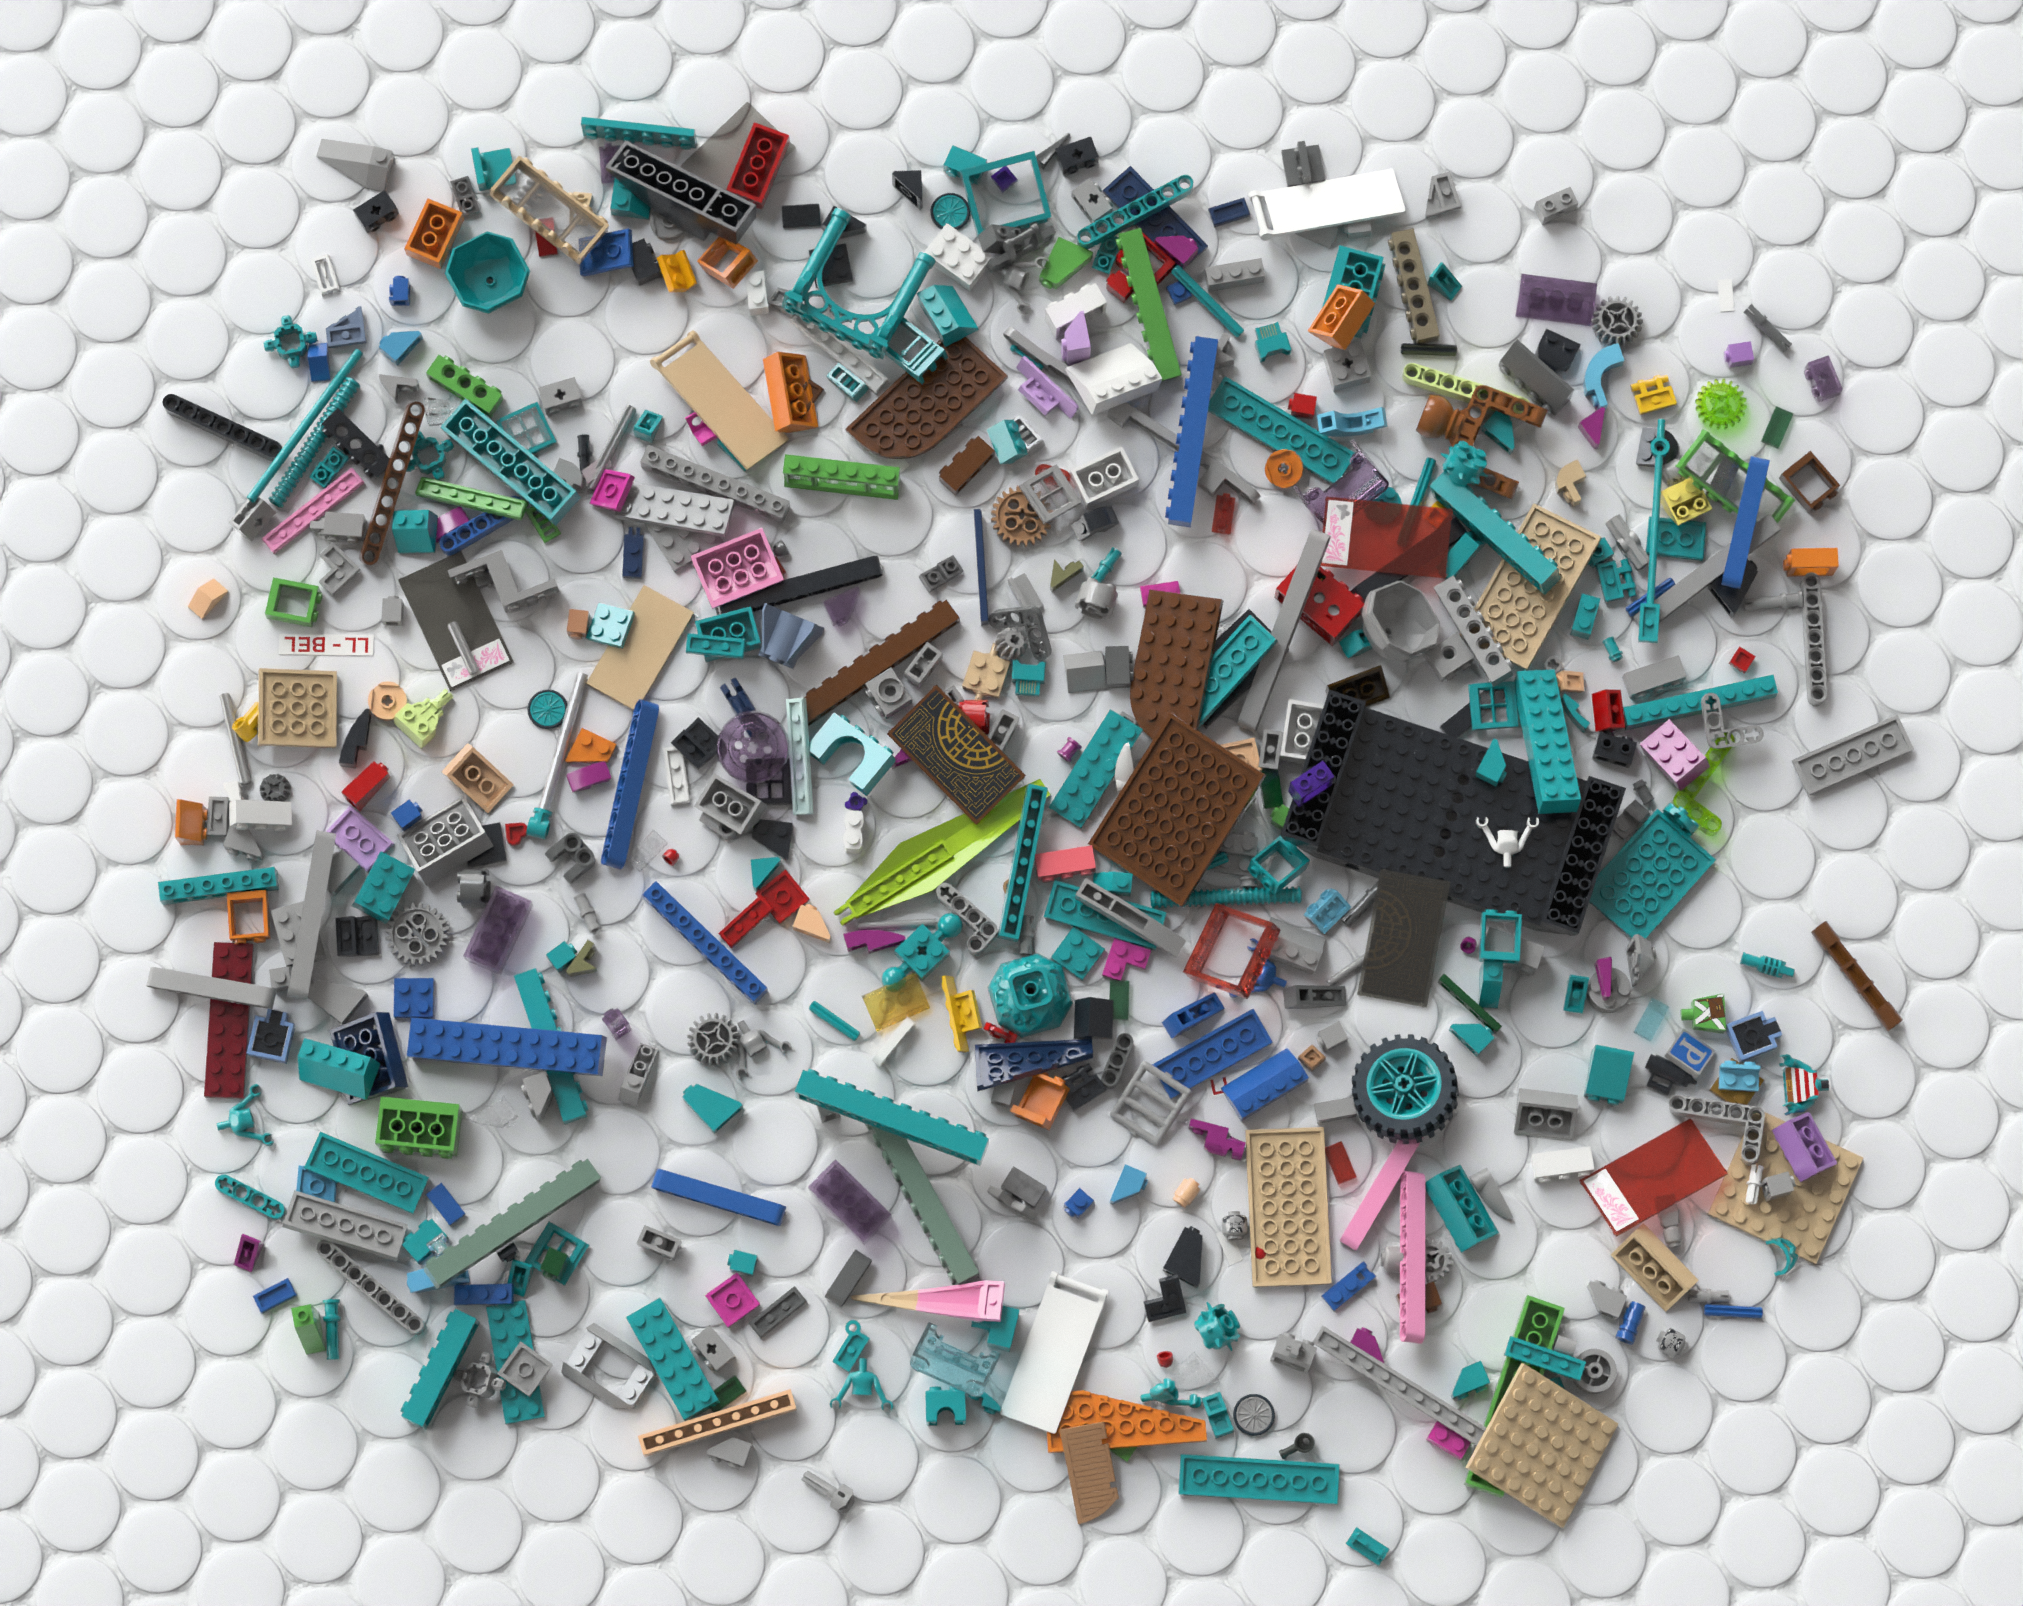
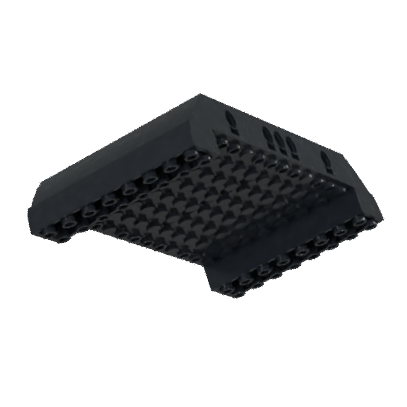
(1393, 803)

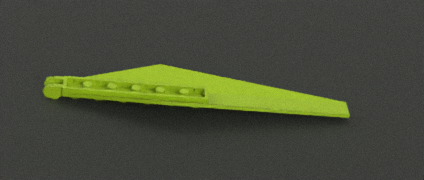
(932, 857)

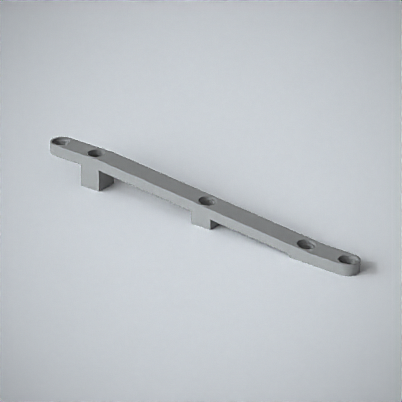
(1216, 472)

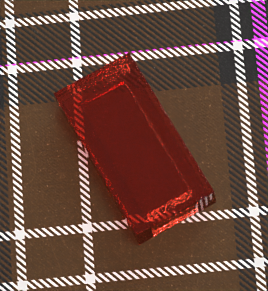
(1339, 1163)

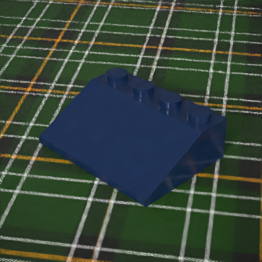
(374, 1038)

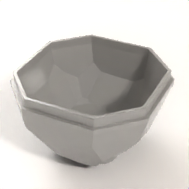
(1399, 622)

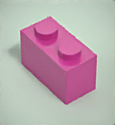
(1448, 1440)

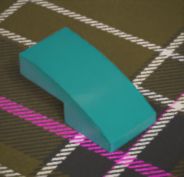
(1570, 707)
(1217, 1415)

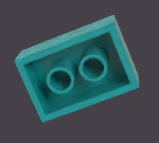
(733, 625)
(383, 887)

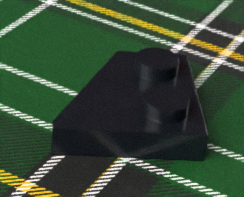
(774, 836)

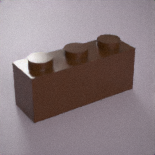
(966, 465)

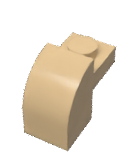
(1567, 479)

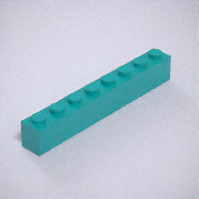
(1690, 703)
(1022, 862)
(542, 1017)

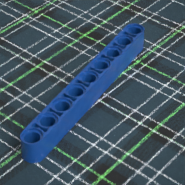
(630, 784)

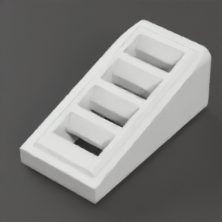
(233, 790)

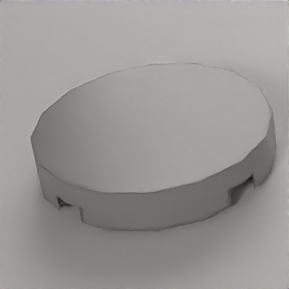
(664, 228)

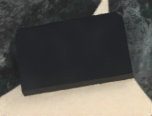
(801, 215)

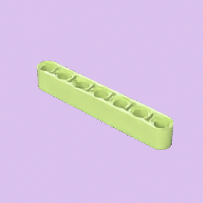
(1441, 377)

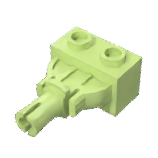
(422, 718)

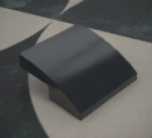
(697, 743)
(357, 936)

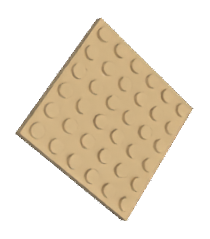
(1802, 1216)
(1542, 1445)

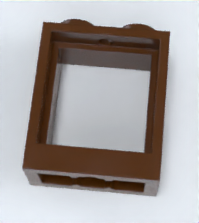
(1810, 459)

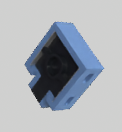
(1753, 1035)
(271, 1037)

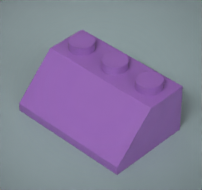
(1804, 1146)

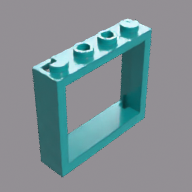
(1022, 223)

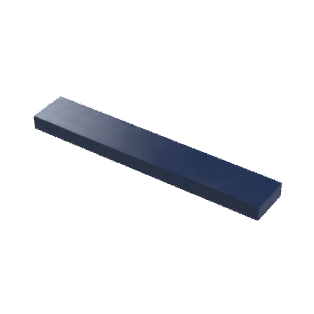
(981, 567)

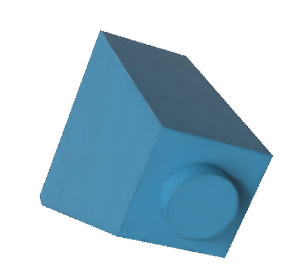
(419, 1282)

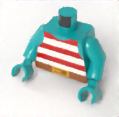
(1800, 1085)

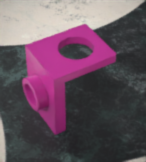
(701, 432)

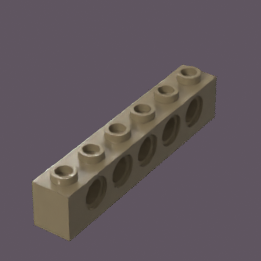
(1407, 240)

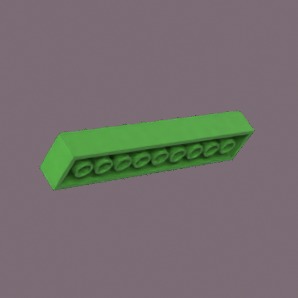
(1537, 1325)

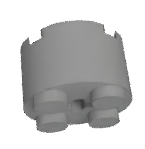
(1096, 599)

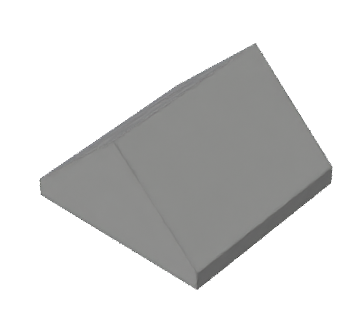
(1084, 671)

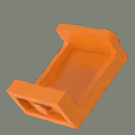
(1041, 1100)

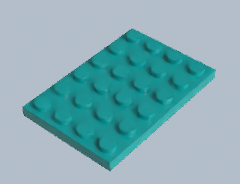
(1649, 876)

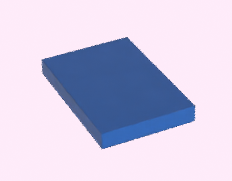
(611, 253)

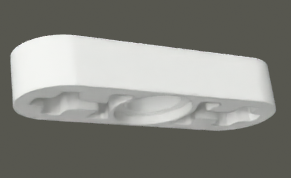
(893, 1042)

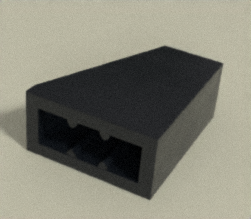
(1730, 597)
(1186, 1257)

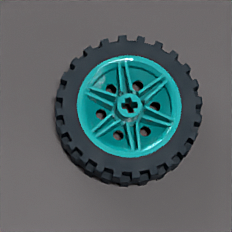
(1427, 1112)

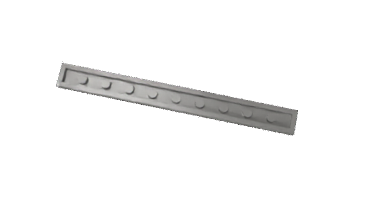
(1399, 1385)

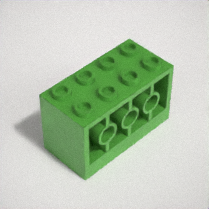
(413, 1115)

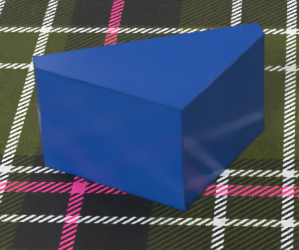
(319, 362)

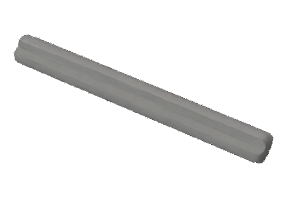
(612, 444)
(235, 740)

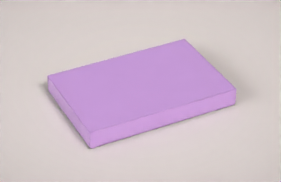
(359, 838)

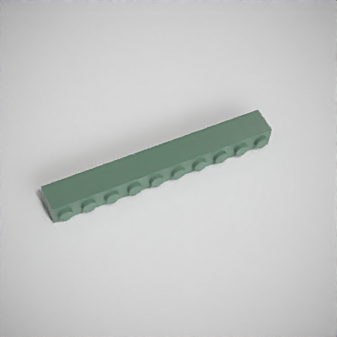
(512, 1223)

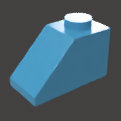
(399, 345)
(1129, 1184)

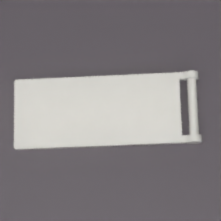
(1328, 203)
(1053, 1354)

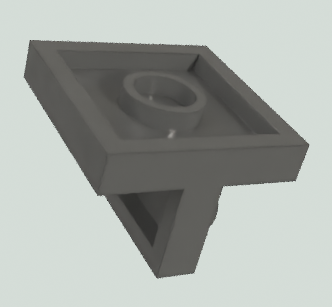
(1302, 164)

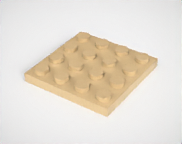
(297, 708)

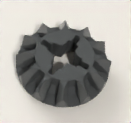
(284, 788)

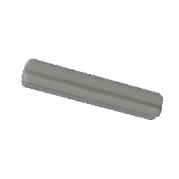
(463, 648)

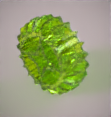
(1733, 416)

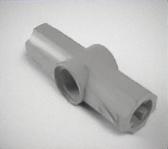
(1628, 542)

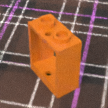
(736, 270)
(1807, 560)
(247, 897)

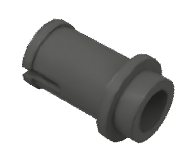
(1643, 791)

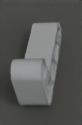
(964, 914)

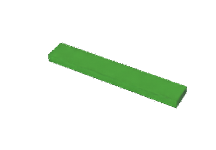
(471, 498)

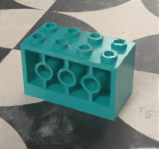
(1358, 271)

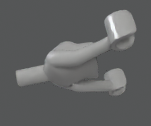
(1018, 278)
(754, 1044)

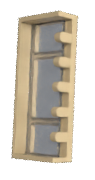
(549, 209)

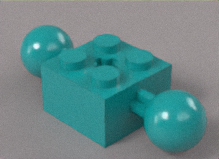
(948, 926)

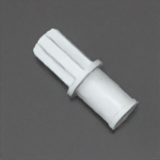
(1754, 1184)

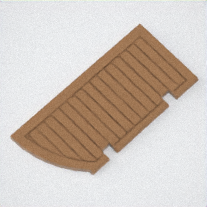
(1089, 1470)

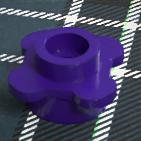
(854, 797)

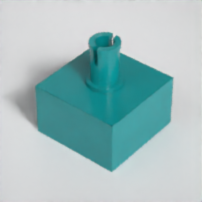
(1000, 1333)

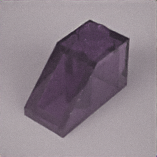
(842, 606)
(616, 1023)

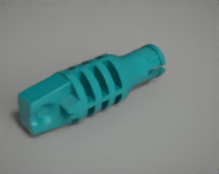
(1767, 965)

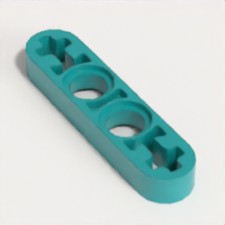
(250, 1196)

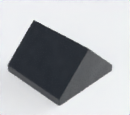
(910, 185)
(1093, 1018)

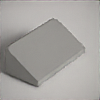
(1322, 236)

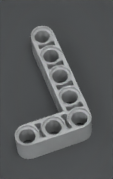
(1725, 1117)

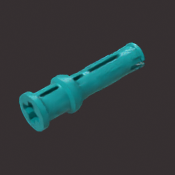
(332, 1318)

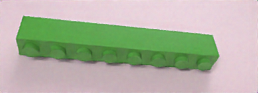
(1149, 303)

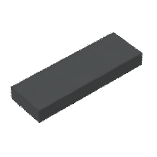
(777, 1312)

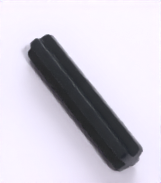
(1428, 349)

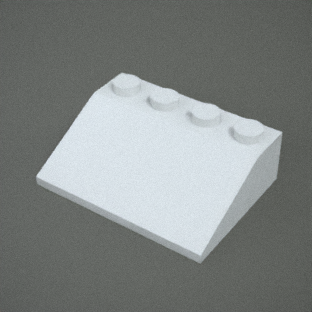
(1114, 378)

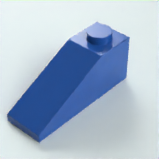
(1192, 1015)

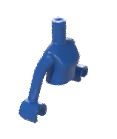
(1267, 977)

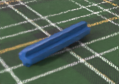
(1634, 608)
(1733, 1311)

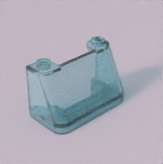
(953, 1365)

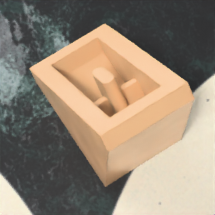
(207, 598)

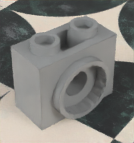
(1447, 668)
(886, 704)

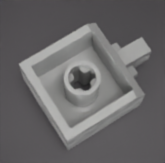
(1340, 375)
(1293, 1353)

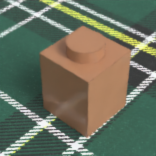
(578, 623)

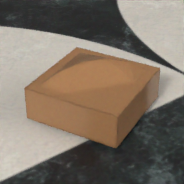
(1311, 1058)

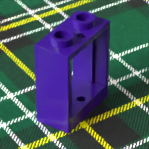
(1306, 788)

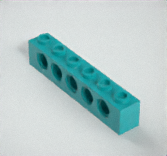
(217, 885)

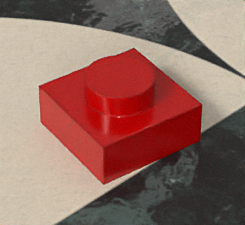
(1742, 660)

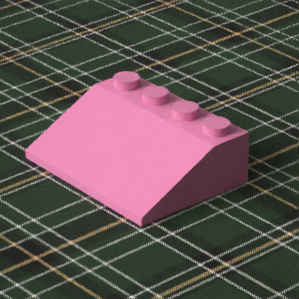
(737, 568)

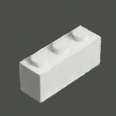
(260, 814)
(1562, 1164)

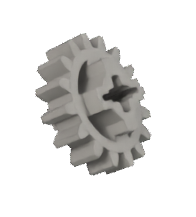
(1437, 1255)

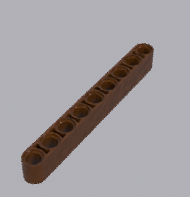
(399, 476)

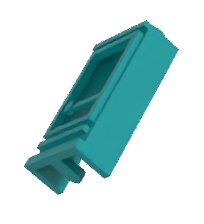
(923, 360)

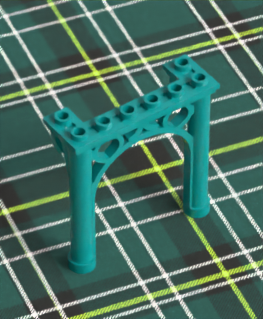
(879, 339)

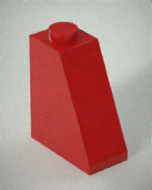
(366, 785)

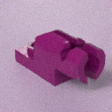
(1217, 1139)

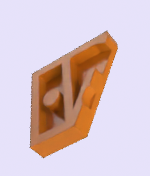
(590, 748)

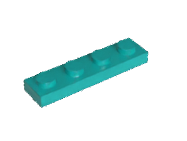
(1544, 1358)

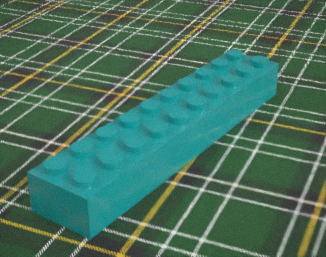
(892, 1117)

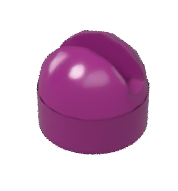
(1466, 949)

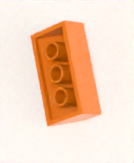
(784, 379)

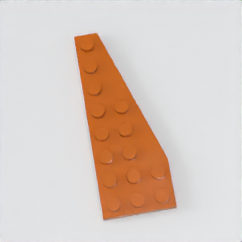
(1126, 1423)

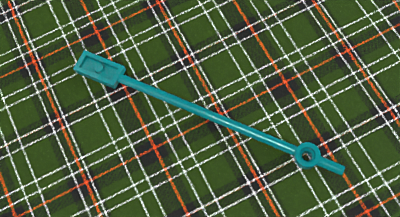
(1649, 611)

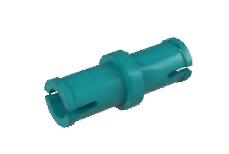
(1107, 565)

